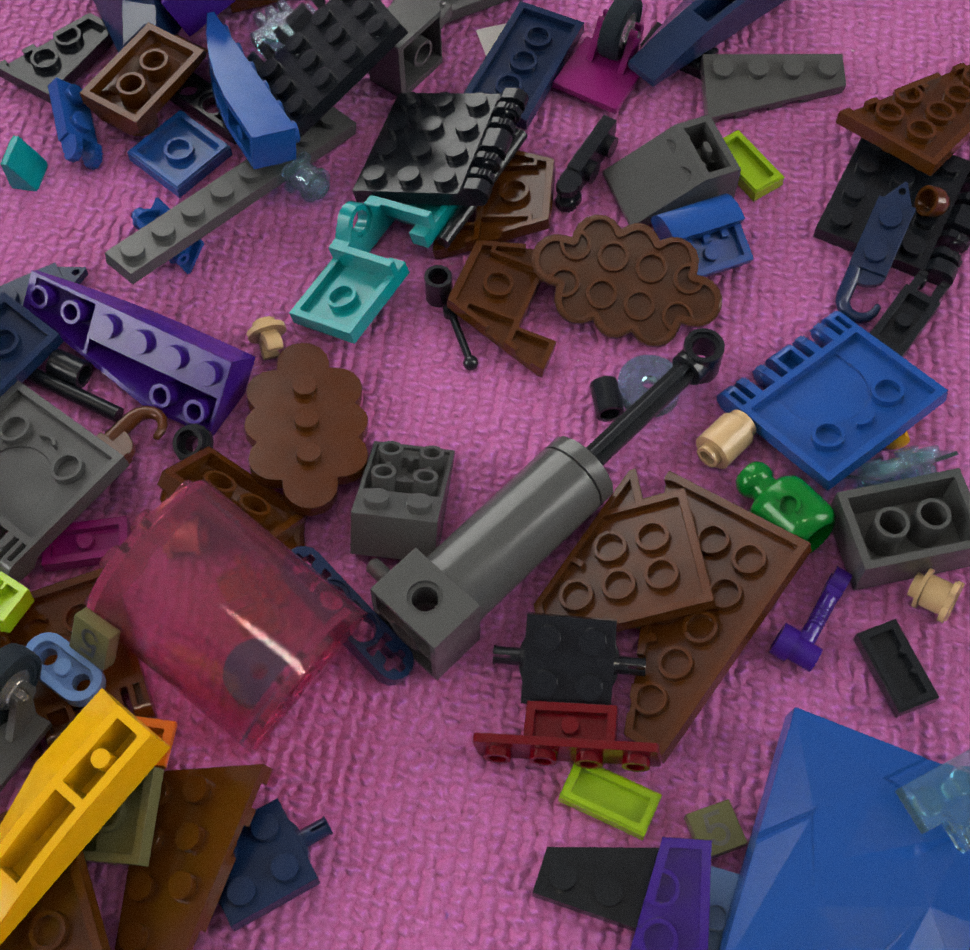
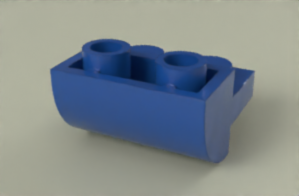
(712, 229)

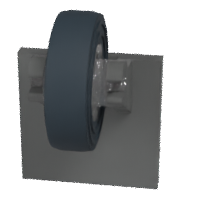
(19, 723)

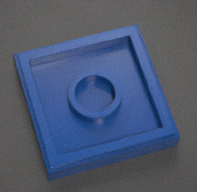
(179, 153)

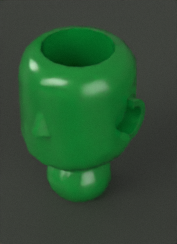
(787, 503)

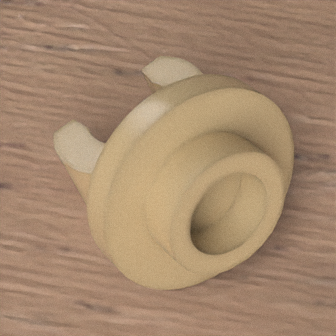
(267, 333)

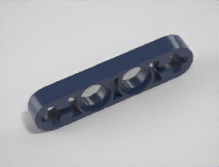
(394, 645)

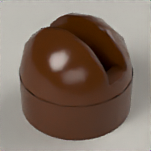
(931, 201)

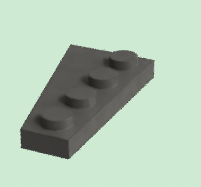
(752, 82)

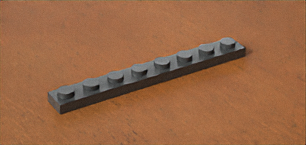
(217, 203)

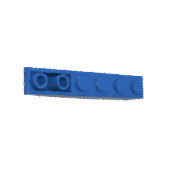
(246, 101)

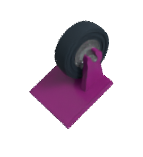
(599, 66)

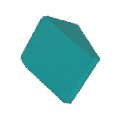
(23, 165)

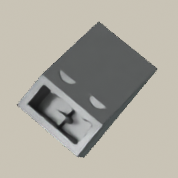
(673, 171)
(401, 500)

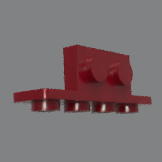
(572, 734)

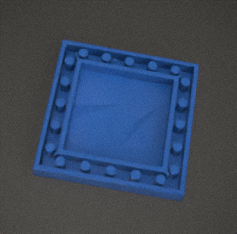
(840, 855)

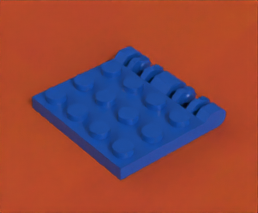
(834, 401)

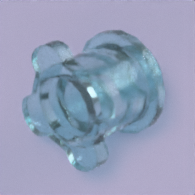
(306, 178)

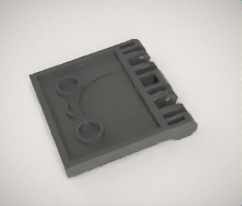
(46, 475)

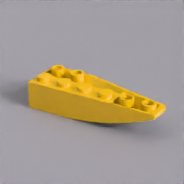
(70, 799)

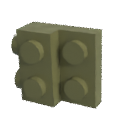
(130, 830)

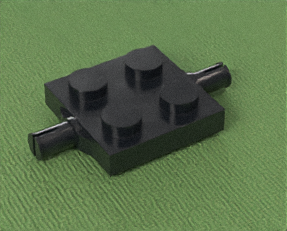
(568, 659)

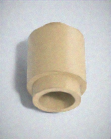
(725, 439)

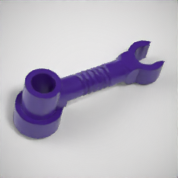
(800, 645)

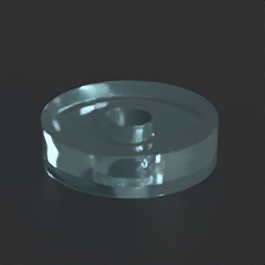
(641, 371)

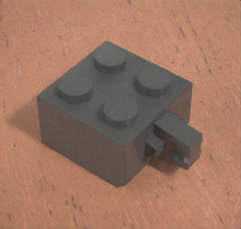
(418, 51)

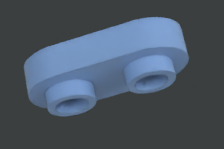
(67, 670)

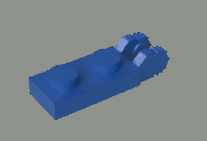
(74, 124)

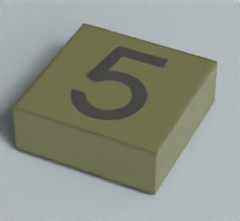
(94, 638)
(717, 824)

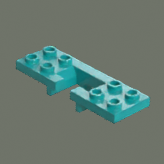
(359, 282)

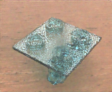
(907, 463)

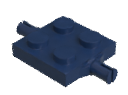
(270, 865)

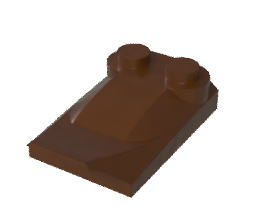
(142, 79)
(239, 486)

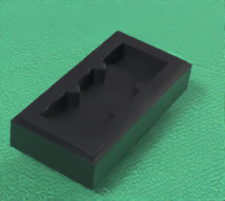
(895, 668)

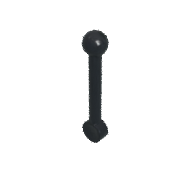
(470, 362)

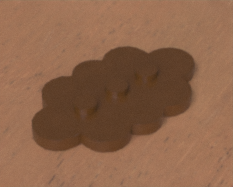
(626, 281)
(306, 429)

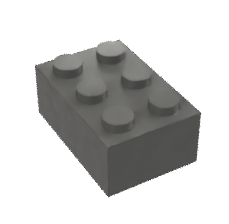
(903, 528)

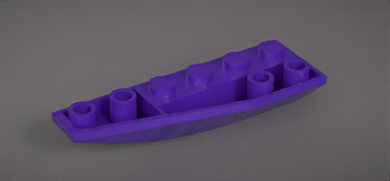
(145, 352)

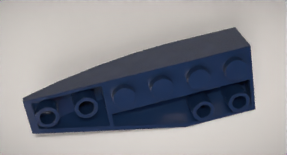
(692, 31)

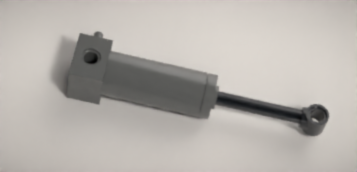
(443, 597)

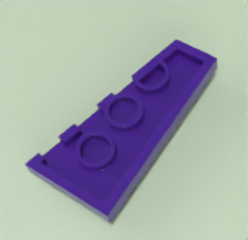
(677, 898)

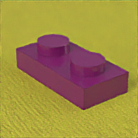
(85, 543)

